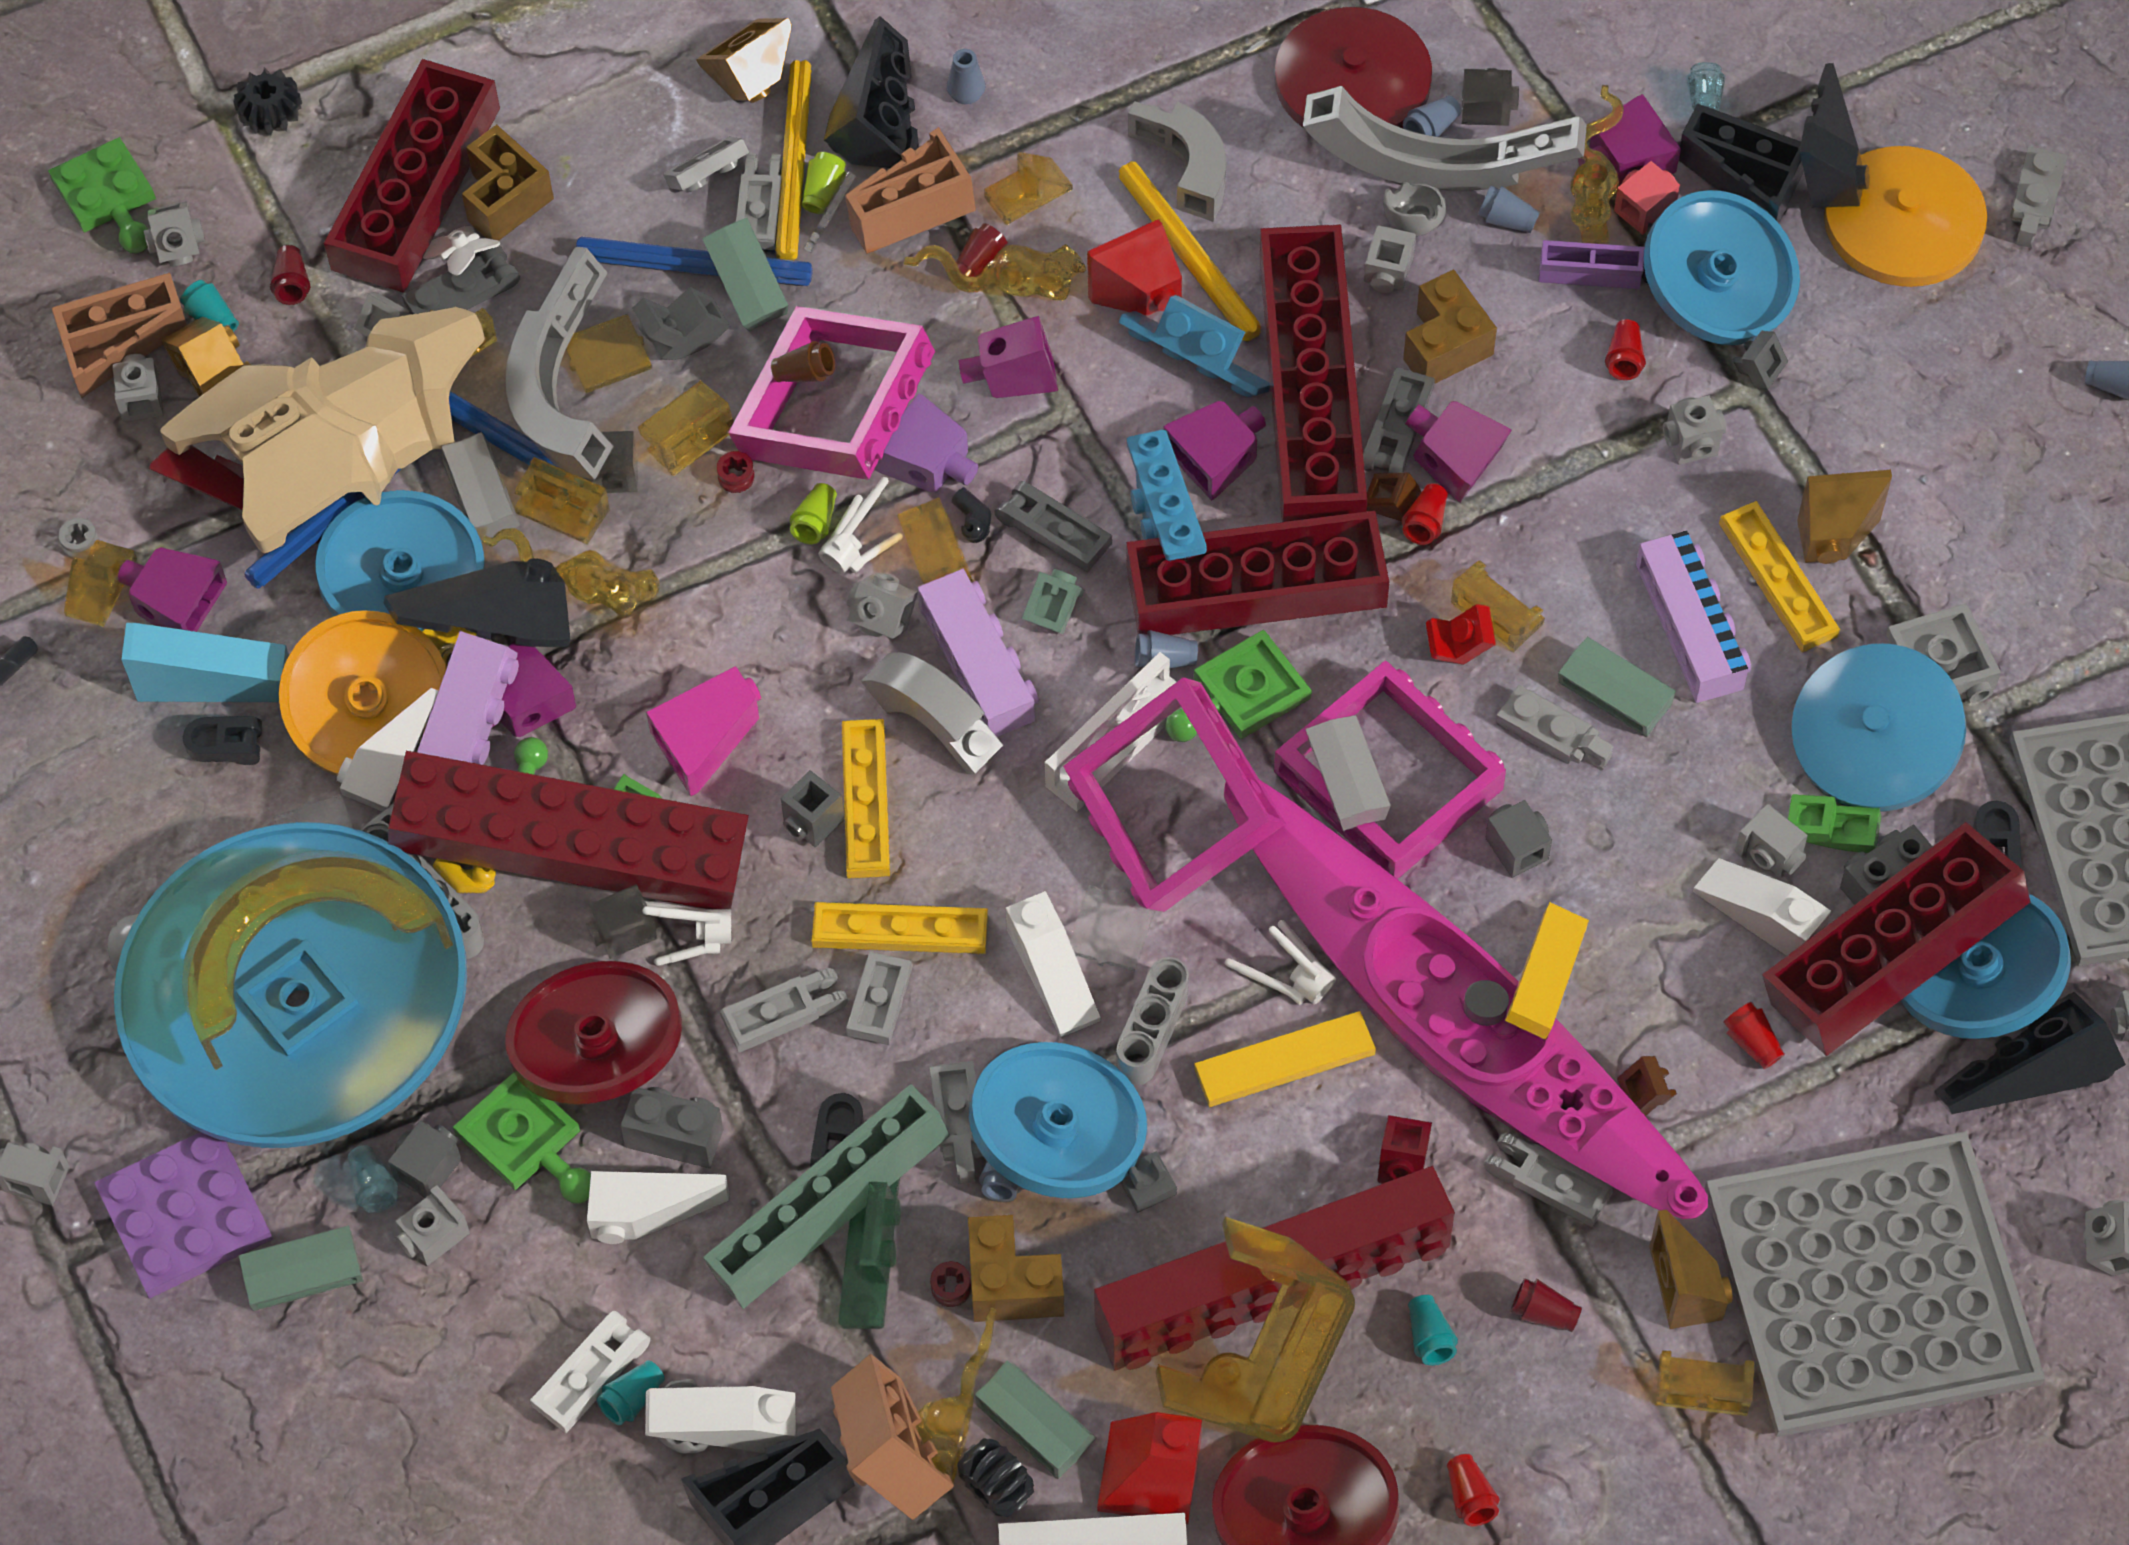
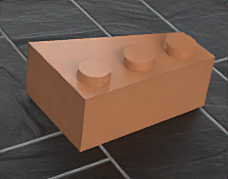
(911, 196)
(116, 324)
(882, 1438)

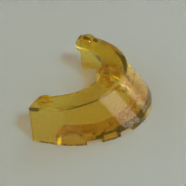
(268, 893)

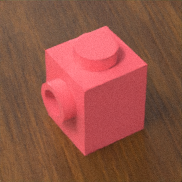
(1645, 195)

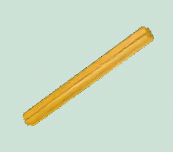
(793, 160)
(1190, 251)

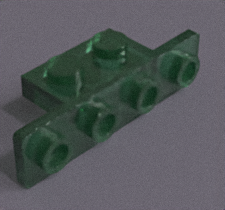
(869, 1259)

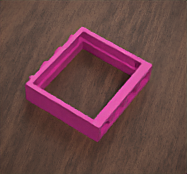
(754, 425)
(1231, 762)
(1370, 837)

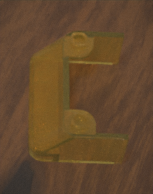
(1278, 1380)

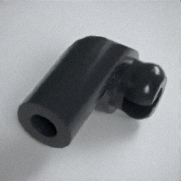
(977, 515)
(16, 657)

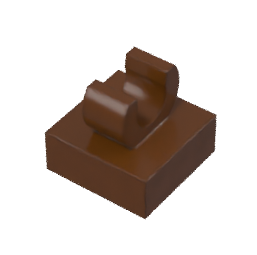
(1646, 1084)

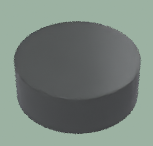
(1486, 1002)

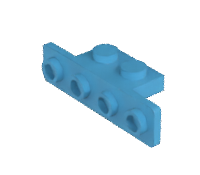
(1200, 338)
(1163, 497)

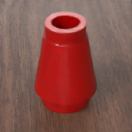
(1626, 351)
(1425, 515)
(1754, 1034)
(1472, 1493)

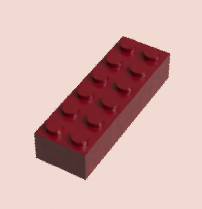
(411, 176)
(1261, 575)
(1896, 938)

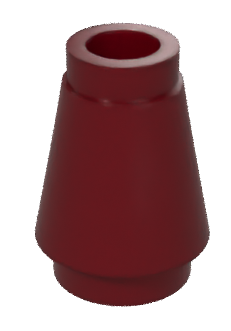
(980, 250)
(289, 276)
(1545, 1306)

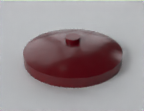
(1357, 48)
(593, 1032)
(1307, 1491)

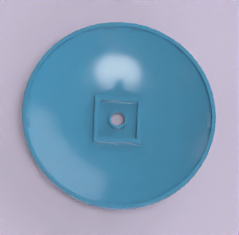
(303, 1073)

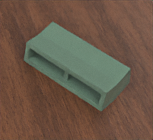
(746, 274)
(1616, 686)
(300, 1268)
(1034, 1419)

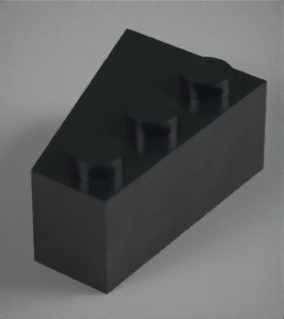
(1742, 158)
(772, 1492)

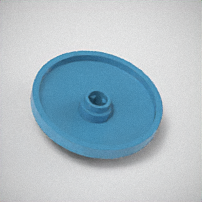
(1721, 267)
(393, 548)
(1879, 727)
(1999, 980)
(1057, 1120)

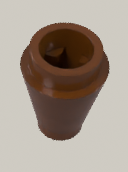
(805, 364)

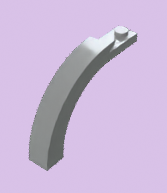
(1443, 163)
(535, 364)

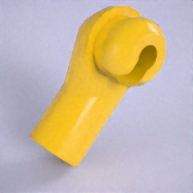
(465, 880)

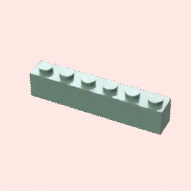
(826, 1196)

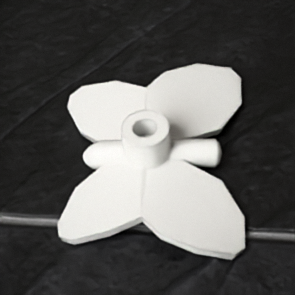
(458, 248)

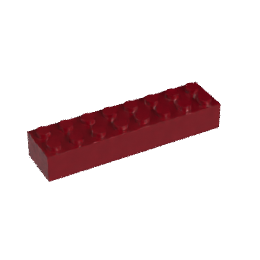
(1312, 372)
(567, 831)
(1213, 1294)

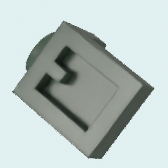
(1052, 600)

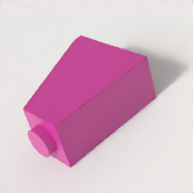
(705, 725)

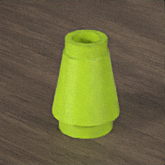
(822, 181)
(813, 516)

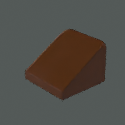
(1392, 494)

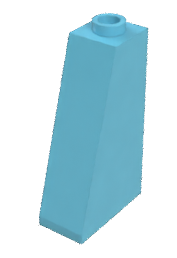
(200, 666)

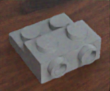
(1955, 645)

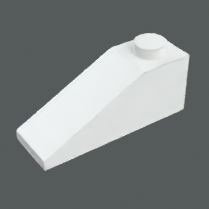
(377, 764)
(1763, 905)
(1051, 963)
(642, 1203)
(722, 1416)

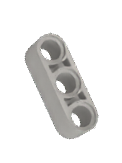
(1152, 1002)

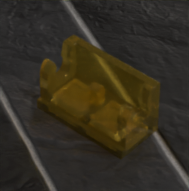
(687, 427)
(561, 500)
(932, 541)
(1510, 617)
(1704, 1385)

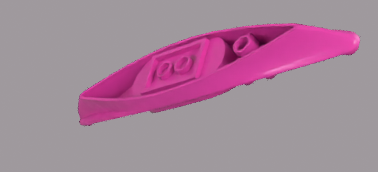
(1414, 978)

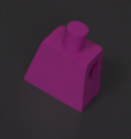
(1637, 141)
(1013, 360)
(1215, 445)
(1456, 445)
(173, 588)
(536, 694)

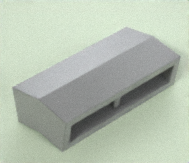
(479, 485)
(1349, 772)

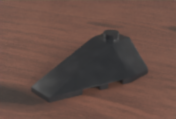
(873, 109)
(1831, 150)
(503, 599)
(2053, 1055)

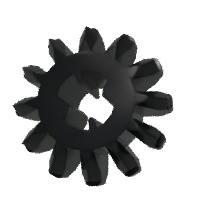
(267, 101)
(995, 1477)

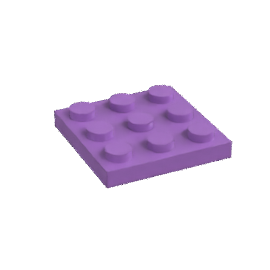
(183, 1212)

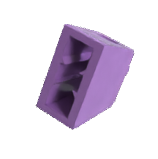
(927, 449)

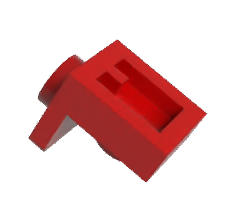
(1462, 636)

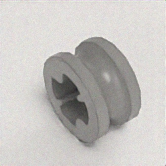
(74, 527)

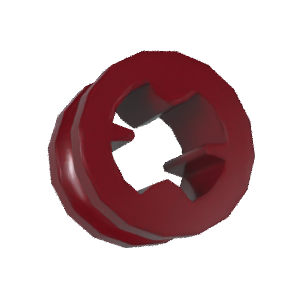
(731, 482)
(939, 1276)

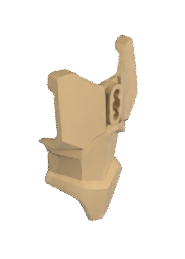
(336, 425)

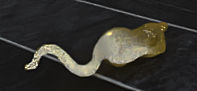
(1596, 180)
(1014, 270)
(593, 577)
(949, 1418)

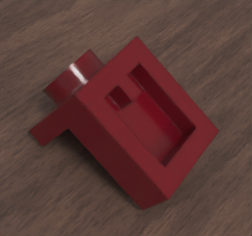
(1403, 1148)

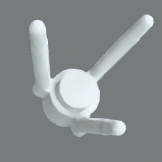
(843, 548)
(711, 926)
(1309, 977)

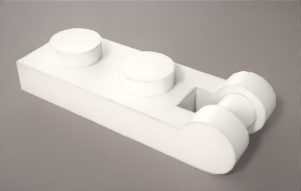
(587, 1370)

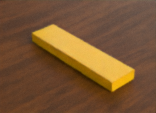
(1779, 576)
(865, 798)
(900, 928)
(1547, 971)
(1284, 1059)

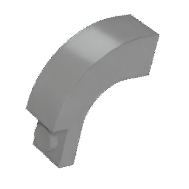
(1196, 144)
(930, 696)

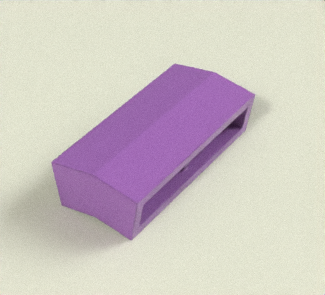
(1591, 264)

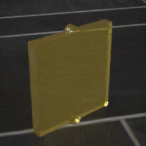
(607, 353)

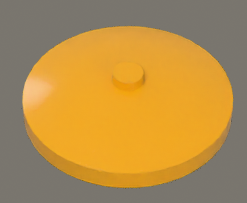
(1913, 221)
(352, 681)

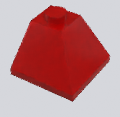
(1134, 271)
(1150, 1465)

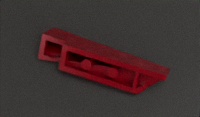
(213, 477)

